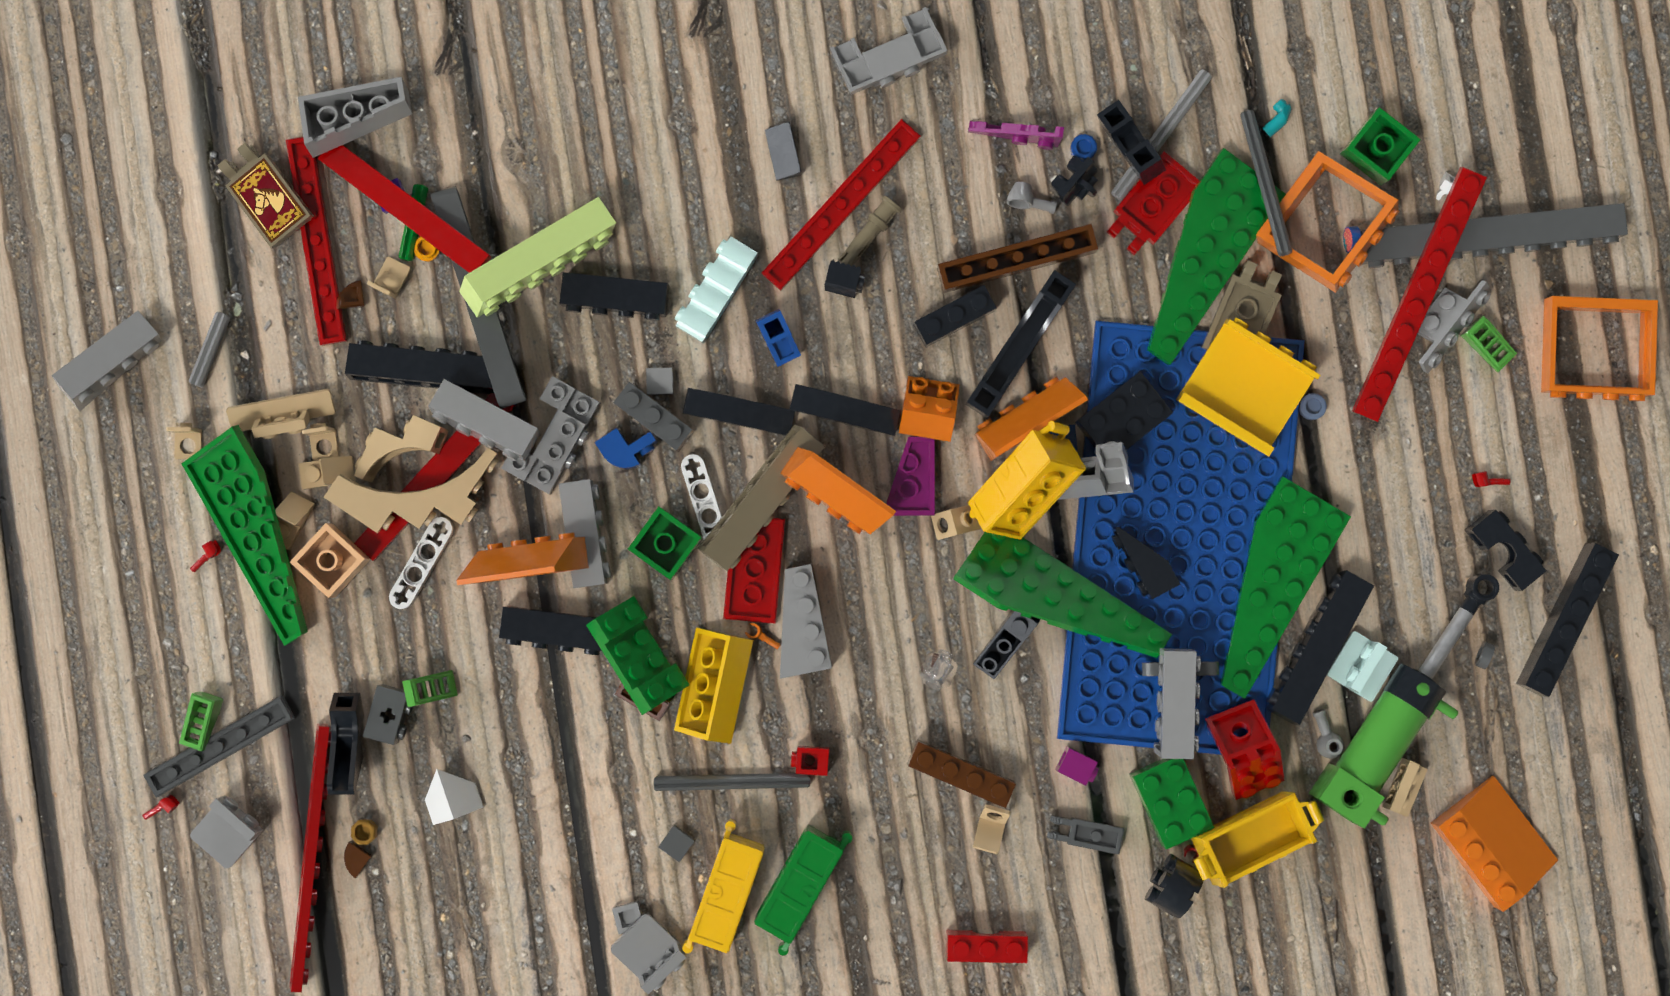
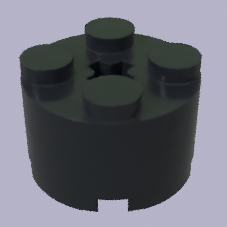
(1174, 886)

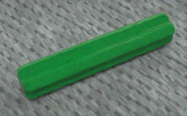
(409, 237)

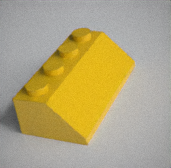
(715, 685)

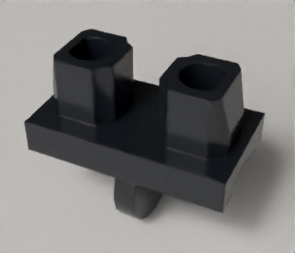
(1080, 183)

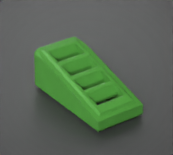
(1469, 336)
(412, 694)
(211, 714)

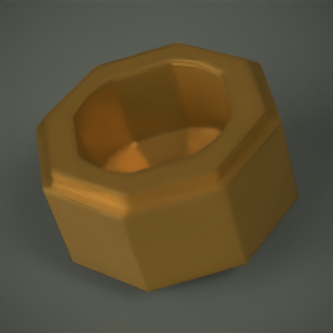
(364, 831)

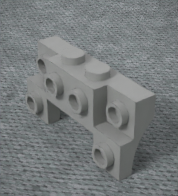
(892, 58)
(560, 439)
(1104, 473)

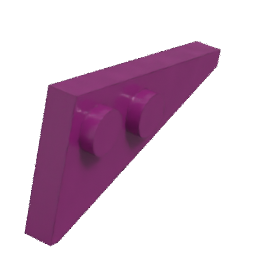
(1019, 133)

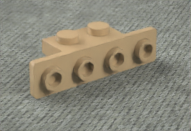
(281, 414)

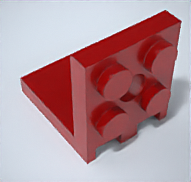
(1251, 760)

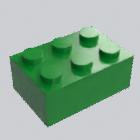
(1171, 801)

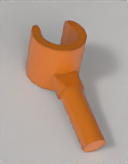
(763, 637)

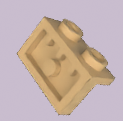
(1405, 787)

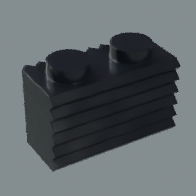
(844, 279)

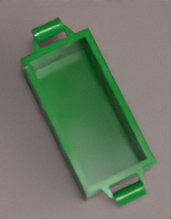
(799, 884)

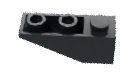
(1151, 569)
(1005, 643)

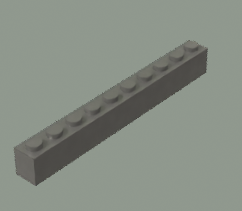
(1507, 233)

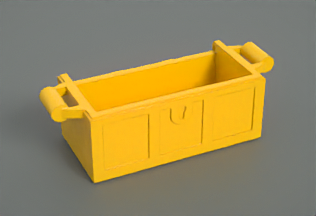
(1027, 483)
(1255, 838)
(726, 892)

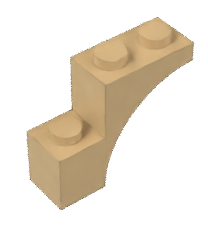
(384, 446)

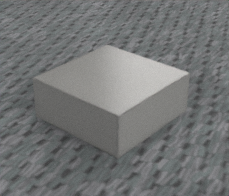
(659, 381)
(626, 915)

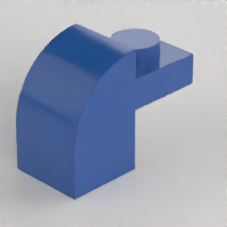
(778, 337)
(620, 453)

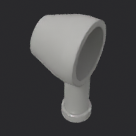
(1022, 198)
(1327, 737)

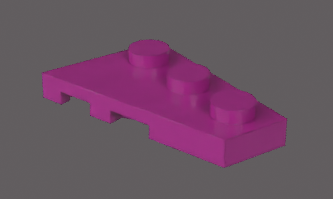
(915, 479)

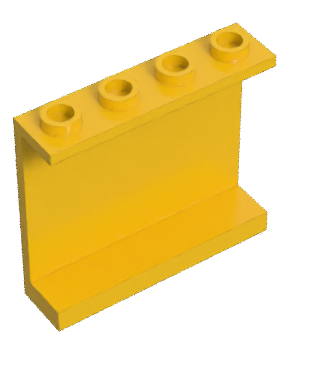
(1247, 385)

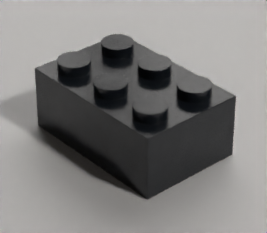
(1125, 414)

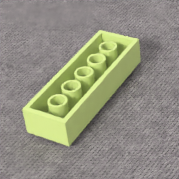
(537, 258)

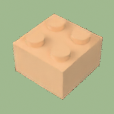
(330, 560)

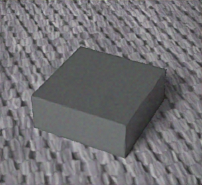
(676, 843)

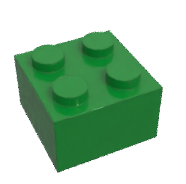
(1380, 146)
(665, 543)

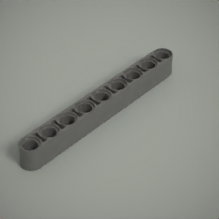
(487, 328)

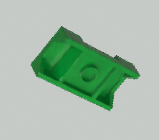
(636, 655)

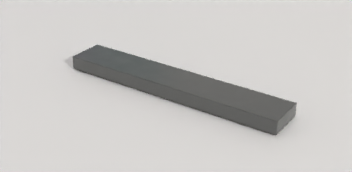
(219, 746)

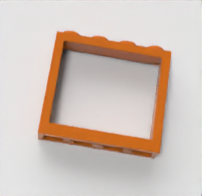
(1359, 252)
(1647, 346)

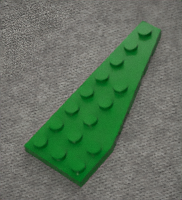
(1216, 235)
(242, 508)
(1283, 560)
(1034, 583)

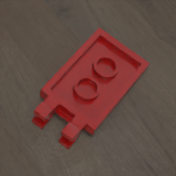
(1154, 206)

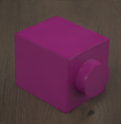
(1077, 766)

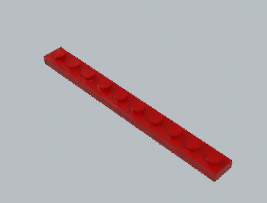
(1419, 293)
(310, 869)

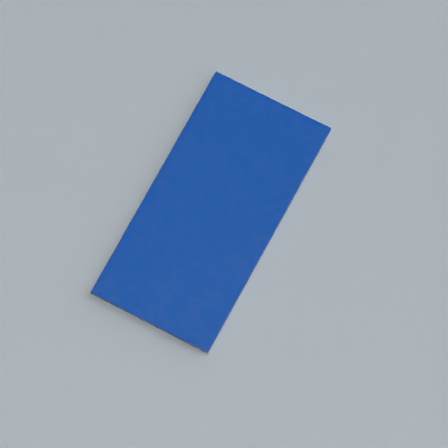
(1194, 508)

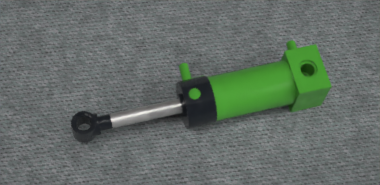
(1394, 723)

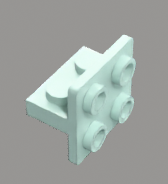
(1362, 666)

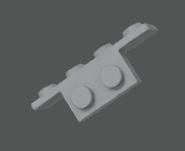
(1447, 319)

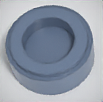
(1312, 406)

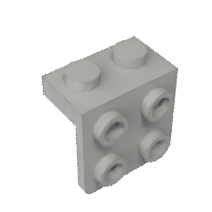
(226, 831)
(649, 952)

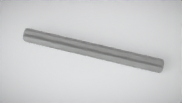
(1165, 129)

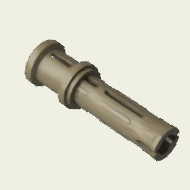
(876, 223)

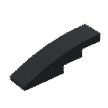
(845, 410)
(738, 411)

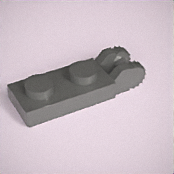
(1089, 834)

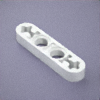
(700, 504)
(419, 561)

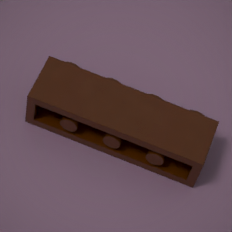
(961, 773)

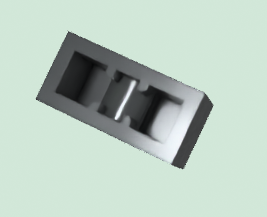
(377, 724)

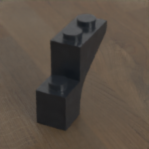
(346, 747)

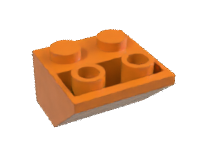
(929, 408)

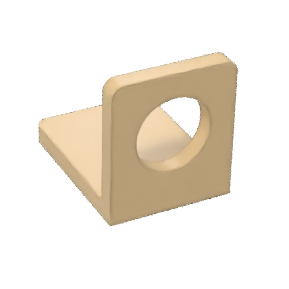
(391, 277)
(182, 432)
(319, 432)
(958, 522)
(990, 829)

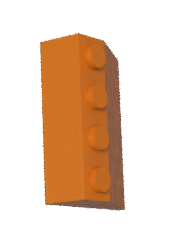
(1034, 414)
(526, 559)
(1495, 844)

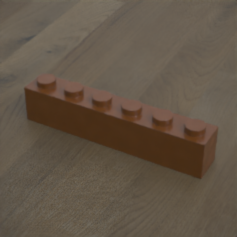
(1017, 258)

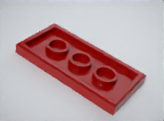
(755, 580)

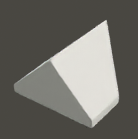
(451, 797)

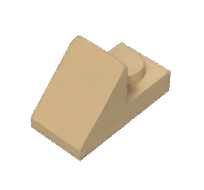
(325, 471)
(292, 516)

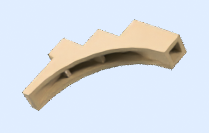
(375, 506)

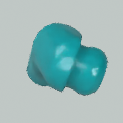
(1280, 120)

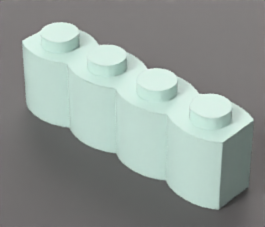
(716, 290)

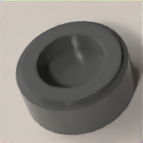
(1484, 655)

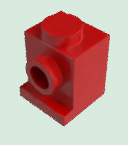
(819, 767)

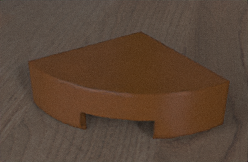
(351, 296)
(355, 859)

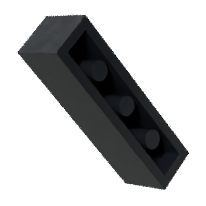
(614, 295)
(547, 628)

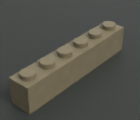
(756, 502)

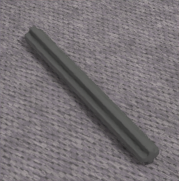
(1266, 183)
(732, 781)

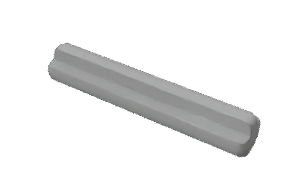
(209, 349)

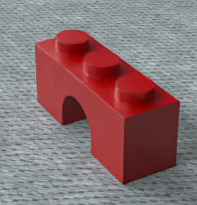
(988, 948)

